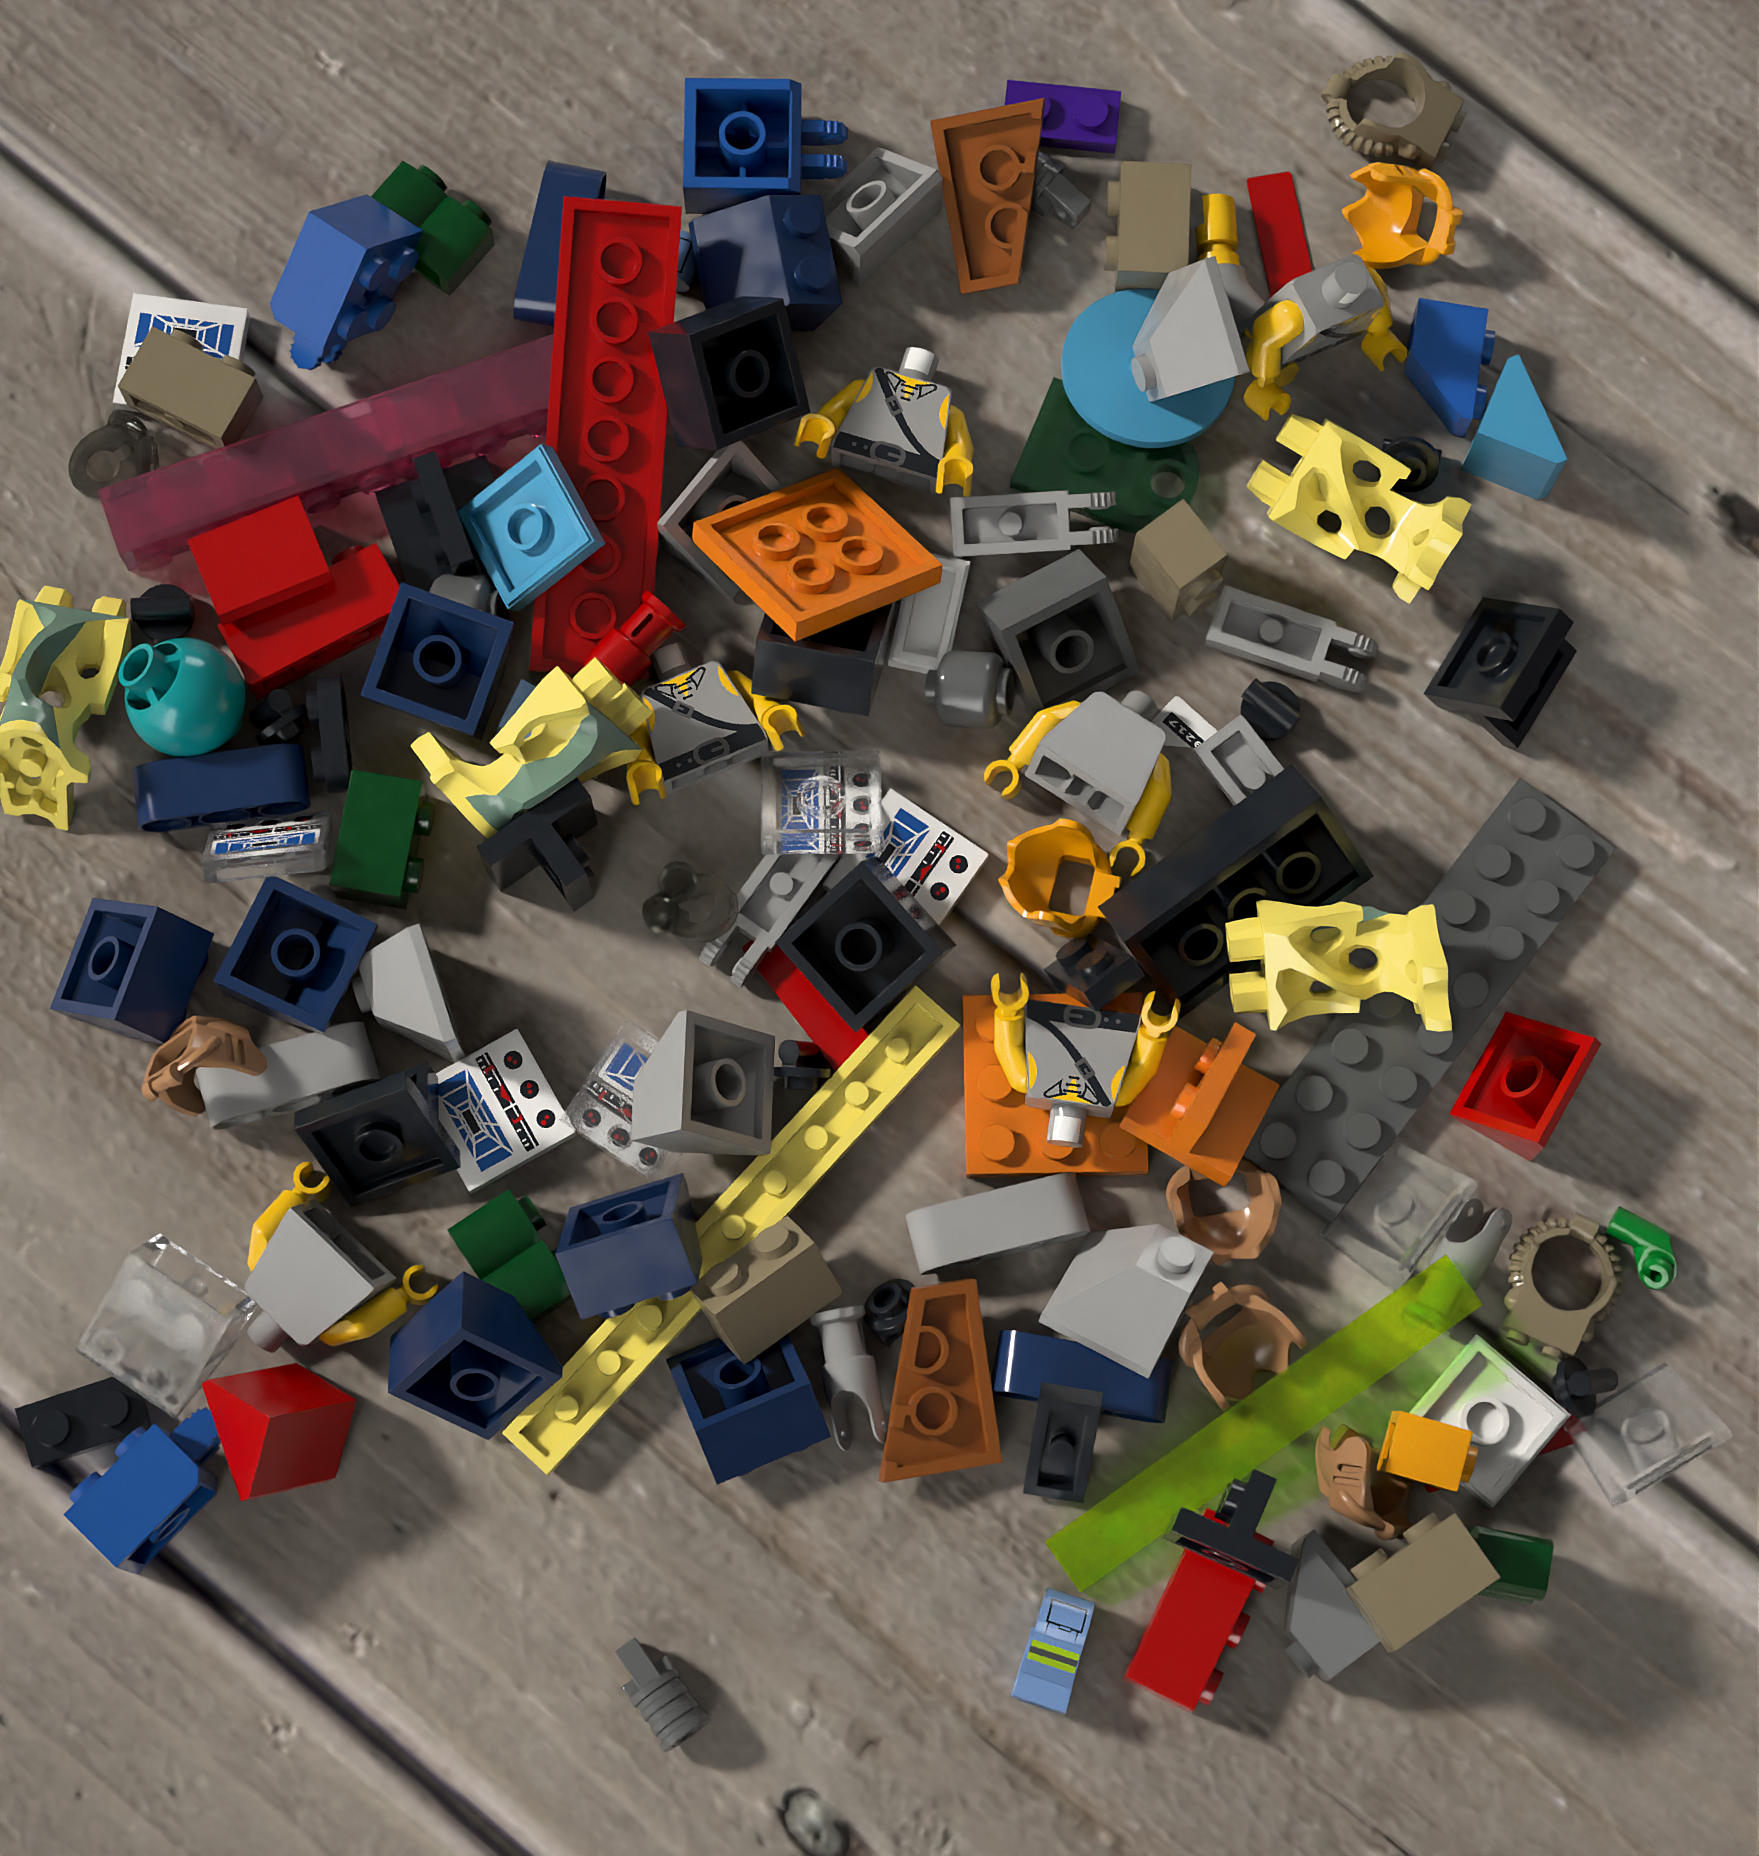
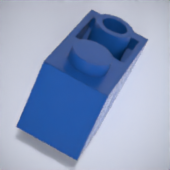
(1445, 359)

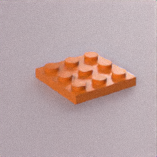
(816, 553)
(1010, 1137)

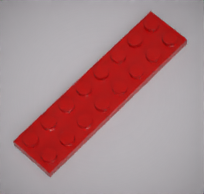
(608, 414)

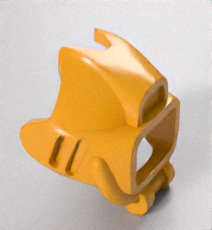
(1390, 215)
(1034, 868)

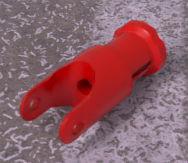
(629, 649)

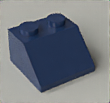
(769, 250)
(440, 661)
(294, 955)
(132, 970)
(630, 1248)
(471, 1358)
(747, 1410)

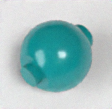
(183, 696)

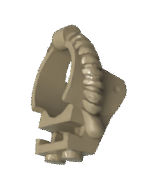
(1424, 137)
(1536, 1320)

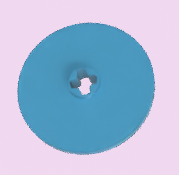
(1102, 384)

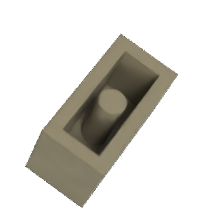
(1151, 223)
(191, 389)
(1178, 562)
(766, 1289)
(1421, 1581)

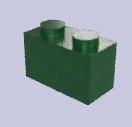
(381, 839)

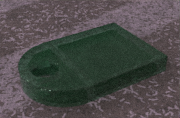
(1075, 457)

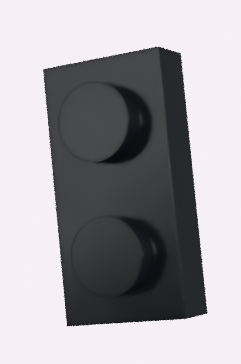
(1093, 971)
(80, 1421)
(1062, 1442)

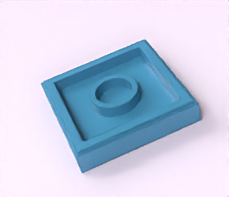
(530, 527)

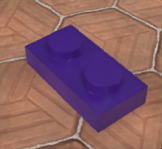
(1073, 115)

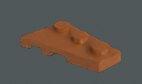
(988, 189)
(942, 1388)

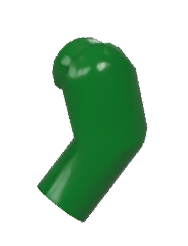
(1650, 1246)

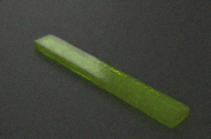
(1264, 1422)

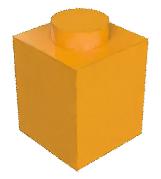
(1427, 1451)

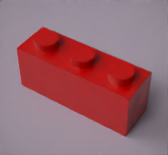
(315, 626)
(1190, 1628)

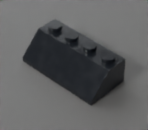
(1266, 847)

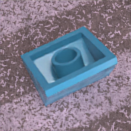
(1515, 438)

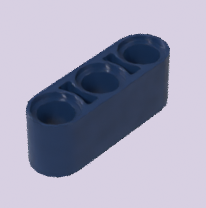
(539, 270)
(221, 787)
(1029, 1359)

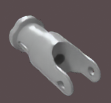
(1473, 1254)
(848, 1371)

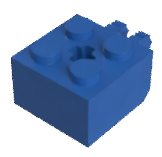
(754, 113)
(343, 277)
(148, 1491)

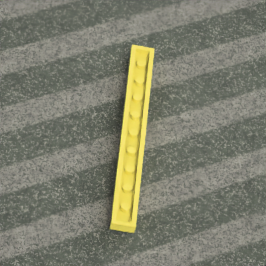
(754, 1201)

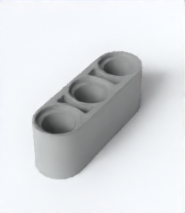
(296, 1076)
(997, 1223)

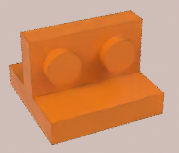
(1202, 1103)

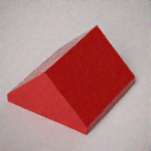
(260, 560)
(1524, 1083)
(279, 1428)

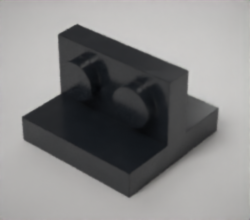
(426, 522)
(1504, 666)
(548, 839)
(380, 1135)
(1233, 1541)

